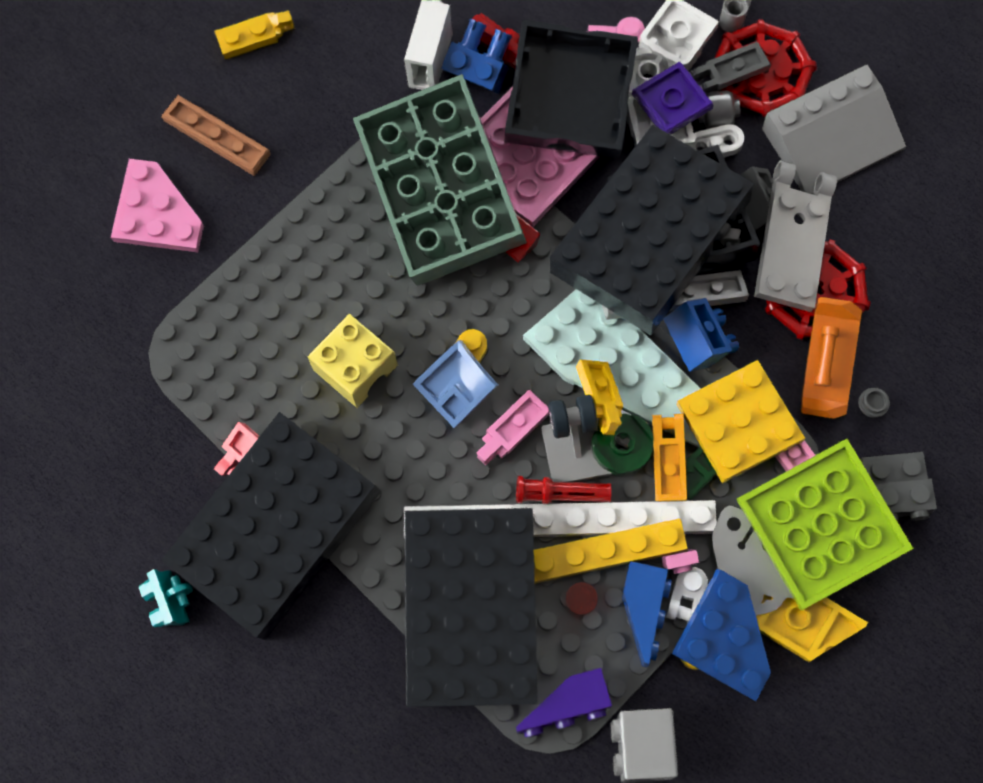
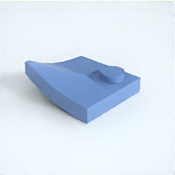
(455, 383)

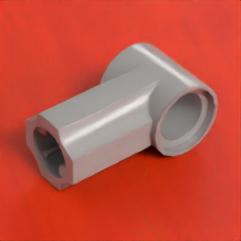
(731, 22)

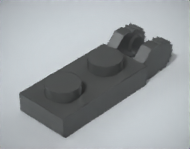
(732, 67)

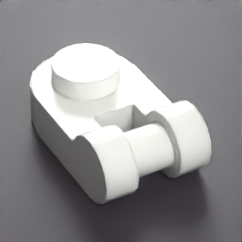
(689, 586)

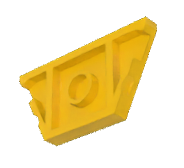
(809, 630)

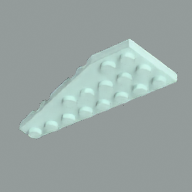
(642, 371)

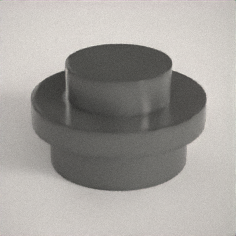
(874, 402)

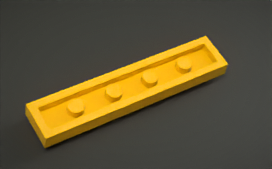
(609, 550)

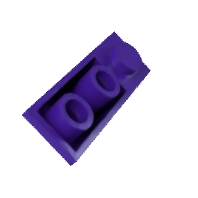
(576, 697)

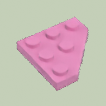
(154, 211)

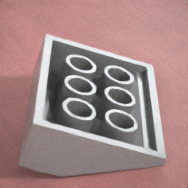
(835, 129)

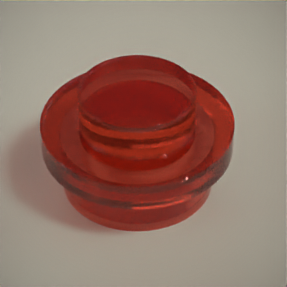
(581, 598)

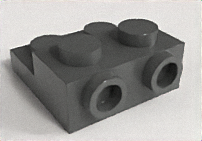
(903, 484)

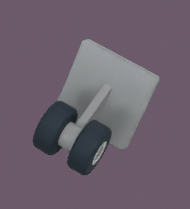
(569, 441)

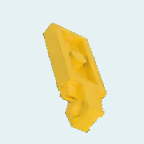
(253, 33)
(600, 384)

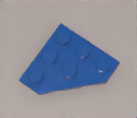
(726, 637)

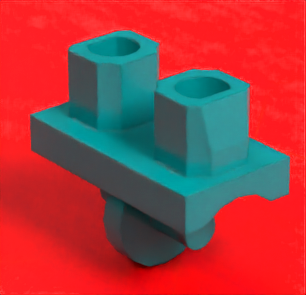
(169, 596)

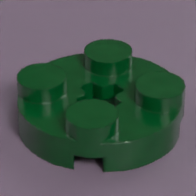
(618, 460)

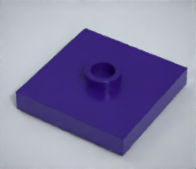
(672, 99)

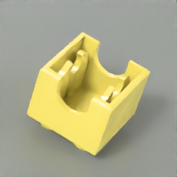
(352, 360)

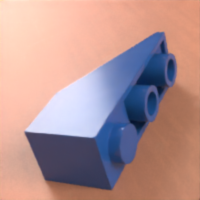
(642, 600)

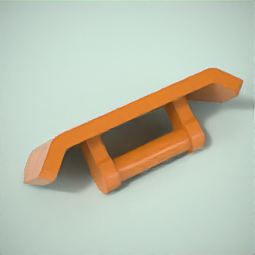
(830, 358)

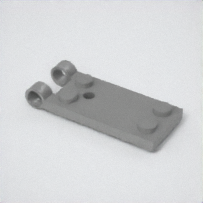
(792, 250)

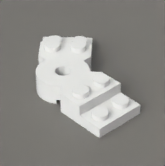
(671, 36)

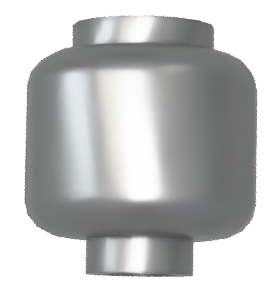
(723, 111)

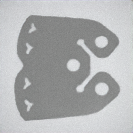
(750, 564)

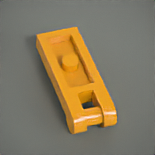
(669, 459)

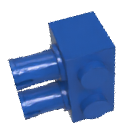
(481, 69)
(699, 334)

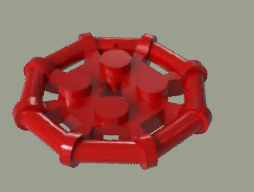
(780, 70)
(833, 286)

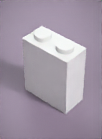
(428, 44)

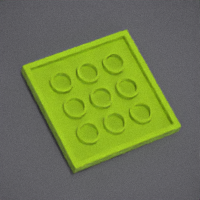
(824, 524)

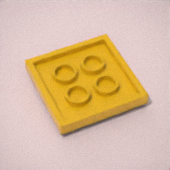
(740, 421)

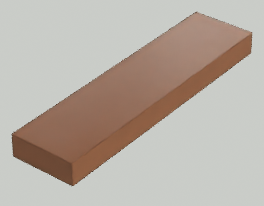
(216, 135)

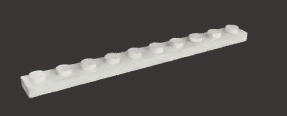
(606, 518)

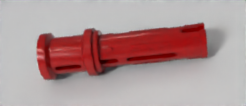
(547, 490)

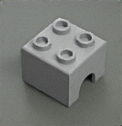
(645, 745)

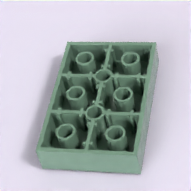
(439, 180)

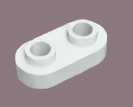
(718, 135)

